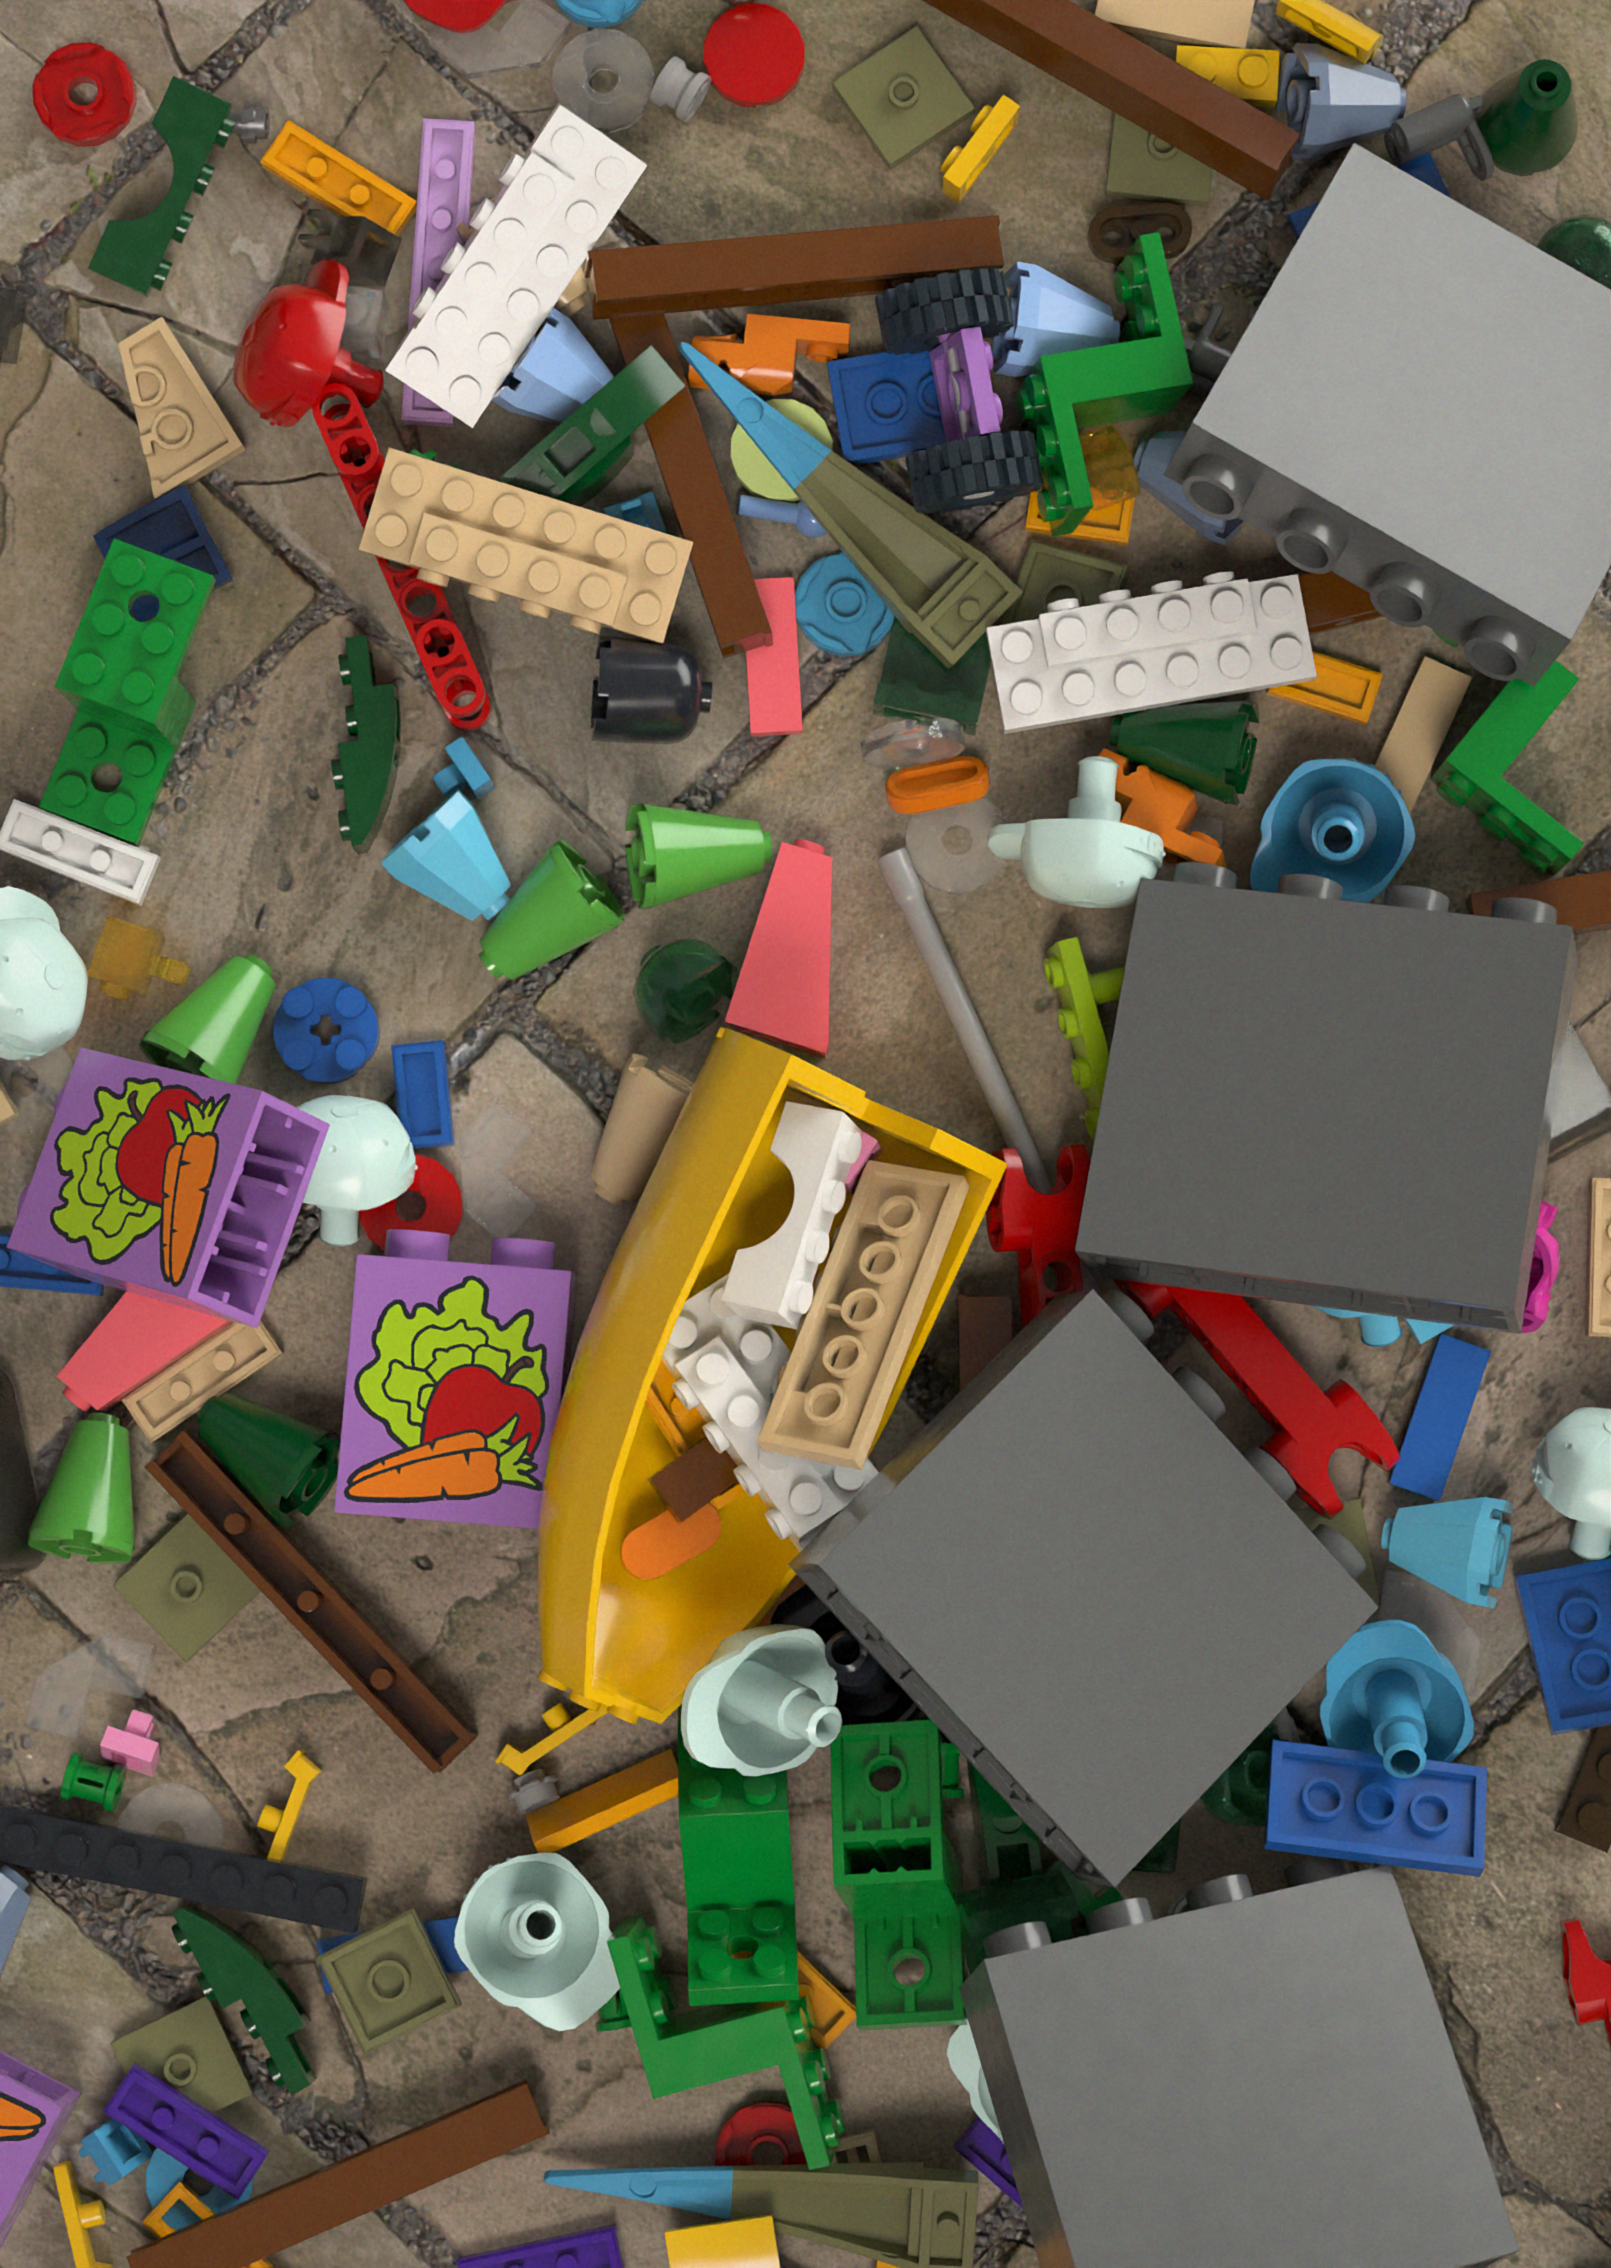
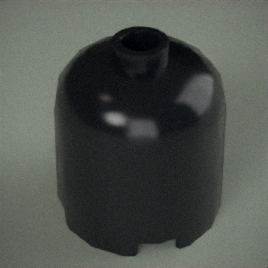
(646, 692)

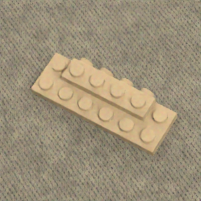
(525, 548)
(863, 1314)

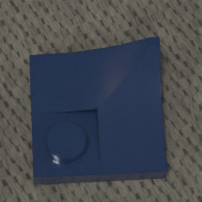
(172, 530)

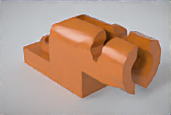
(769, 351)
(1163, 808)

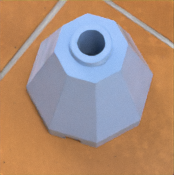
(1048, 320)
(553, 373)

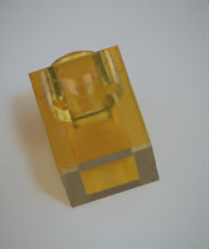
(130, 958)

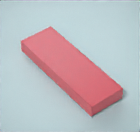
(775, 669)

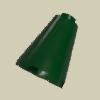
(1529, 118)
(1193, 744)
(272, 1454)

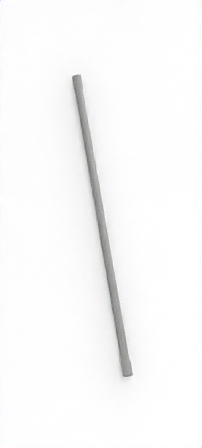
(910, 897)

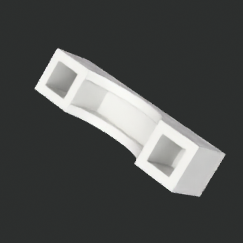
(777, 1276)

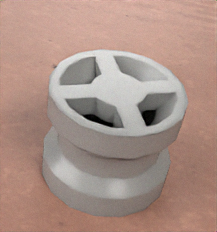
(680, 89)

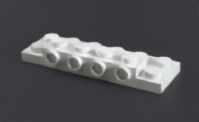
(513, 264)
(1150, 650)
(730, 1376)

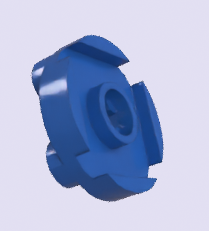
(304, 1008)

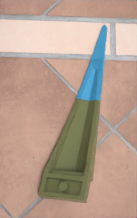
(916, 566)
(870, 2209)

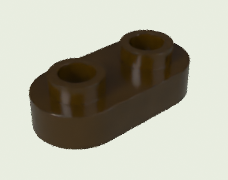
(1136, 221)

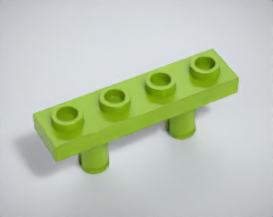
(1080, 1019)

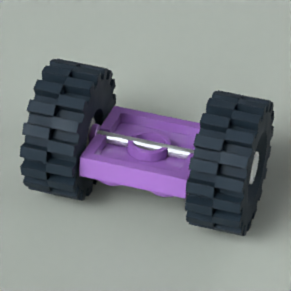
(950, 320)

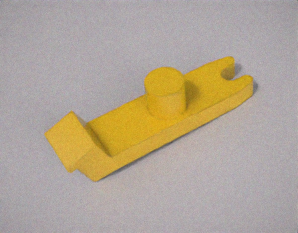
(562, 1729)
(285, 1822)
(78, 2216)

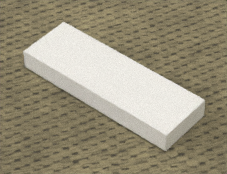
(78, 852)

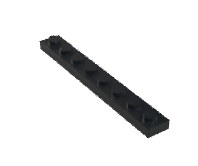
(181, 1869)

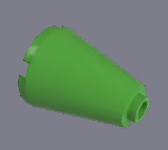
(689, 852)
(549, 915)
(214, 1023)
(89, 1496)

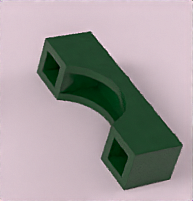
(137, 248)

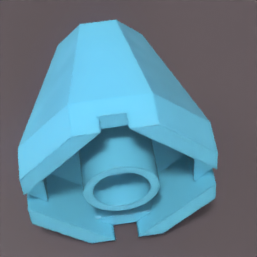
(452, 860)
(1453, 1545)

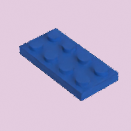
(1354, 1810)

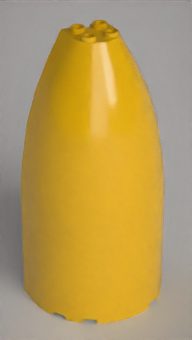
(707, 1198)

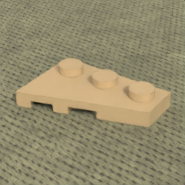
(175, 413)

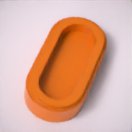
(937, 784)
(665, 1544)

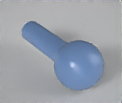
(780, 512)

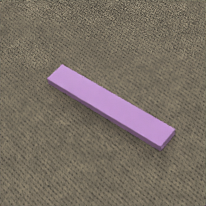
(441, 207)

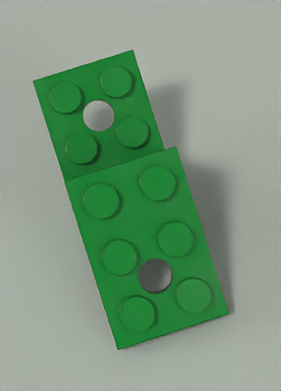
(1105, 383)
(126, 691)
(1476, 765)
(897, 1874)
(737, 1883)
(724, 2040)

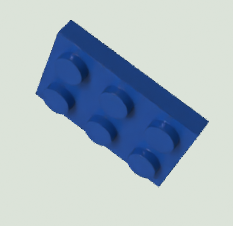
(885, 406)
(1570, 1642)

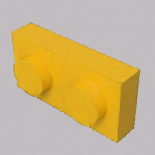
(1242, 72)
(991, 130)

